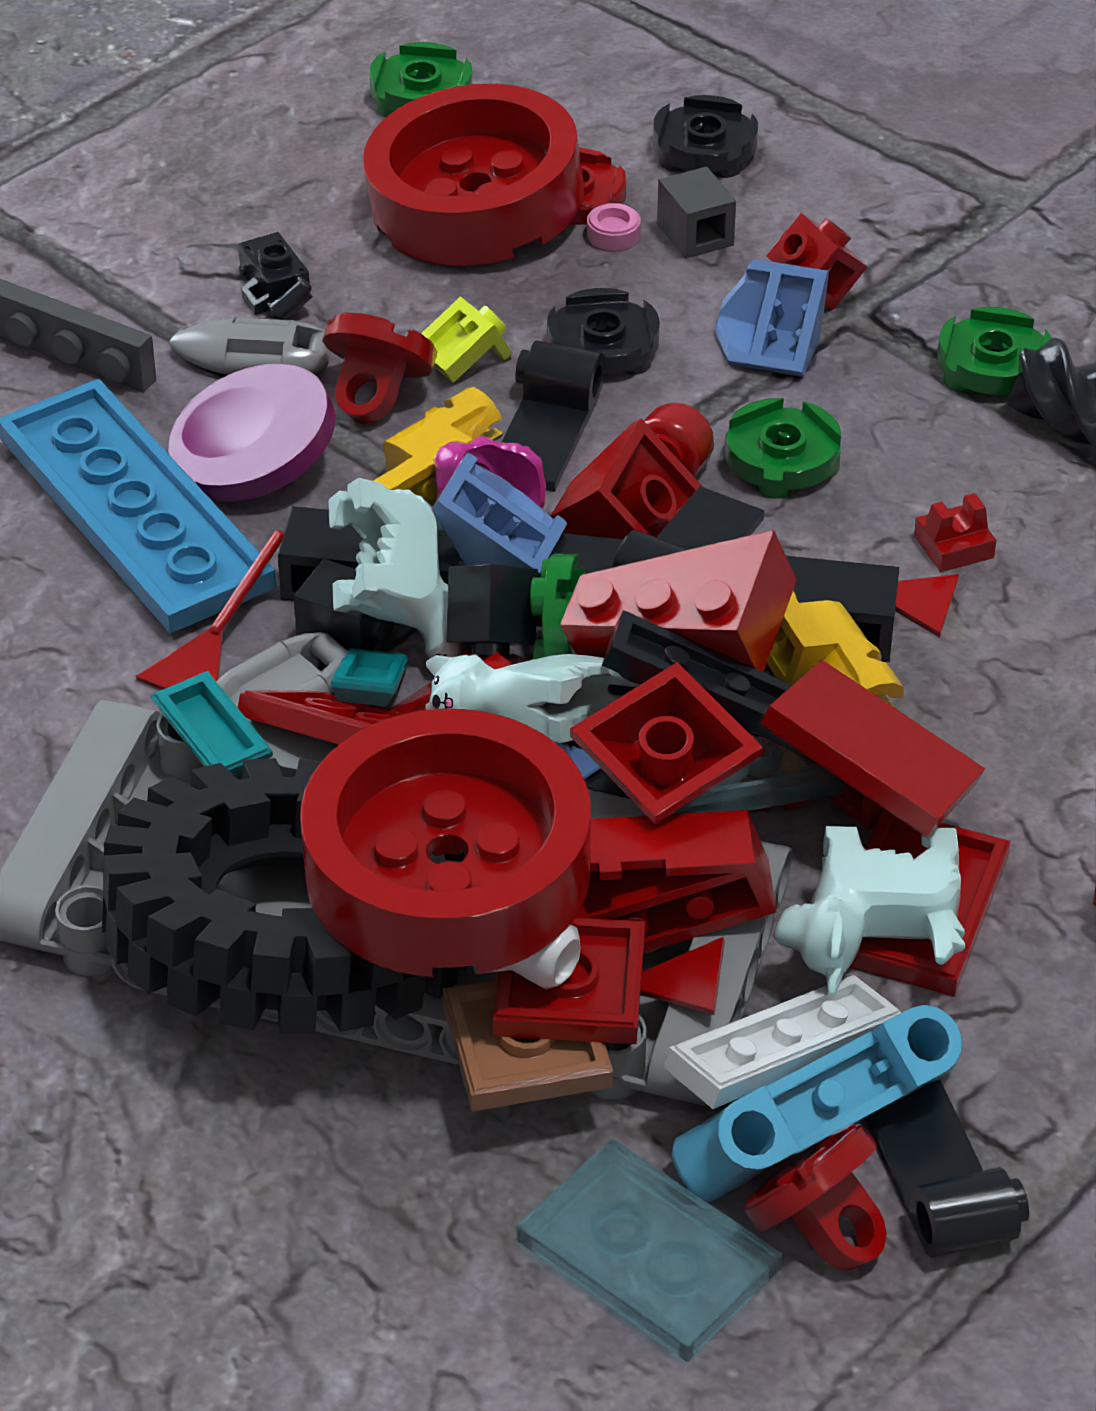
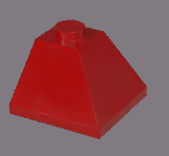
(627, 488)
(666, 742)

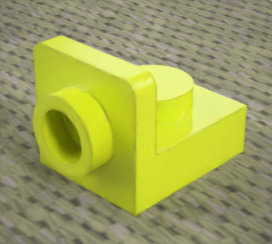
(464, 336)

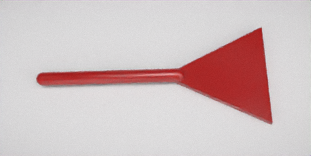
(926, 600)
(204, 651)
(688, 979)

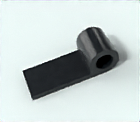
(556, 404)
(700, 522)
(940, 1177)

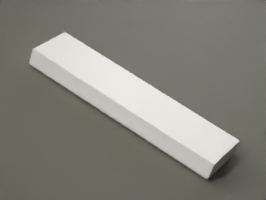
(775, 1041)

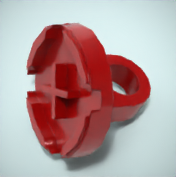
(375, 354)
(821, 1190)

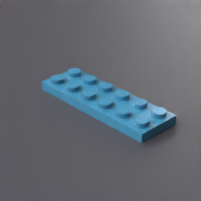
(134, 504)

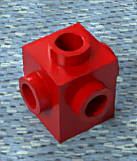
(820, 248)

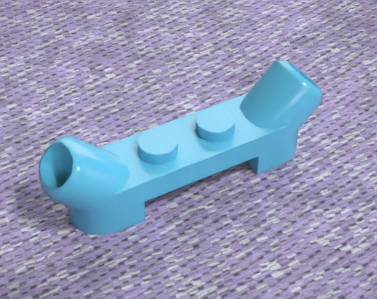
(817, 1101)

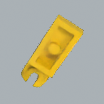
(412, 450)
(829, 634)

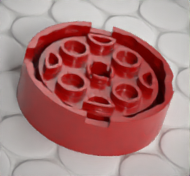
(449, 142)
(446, 788)

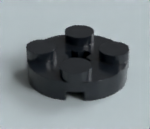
(684, 145)
(630, 333)

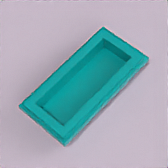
(368, 676)
(210, 723)

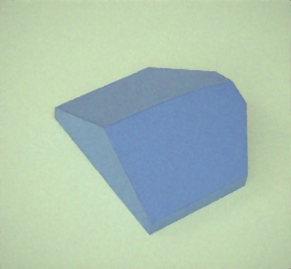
(773, 317)
(494, 520)

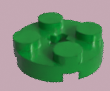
(415, 73)
(966, 348)
(807, 449)
(550, 600)

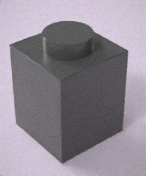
(696, 212)

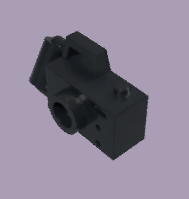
(274, 275)

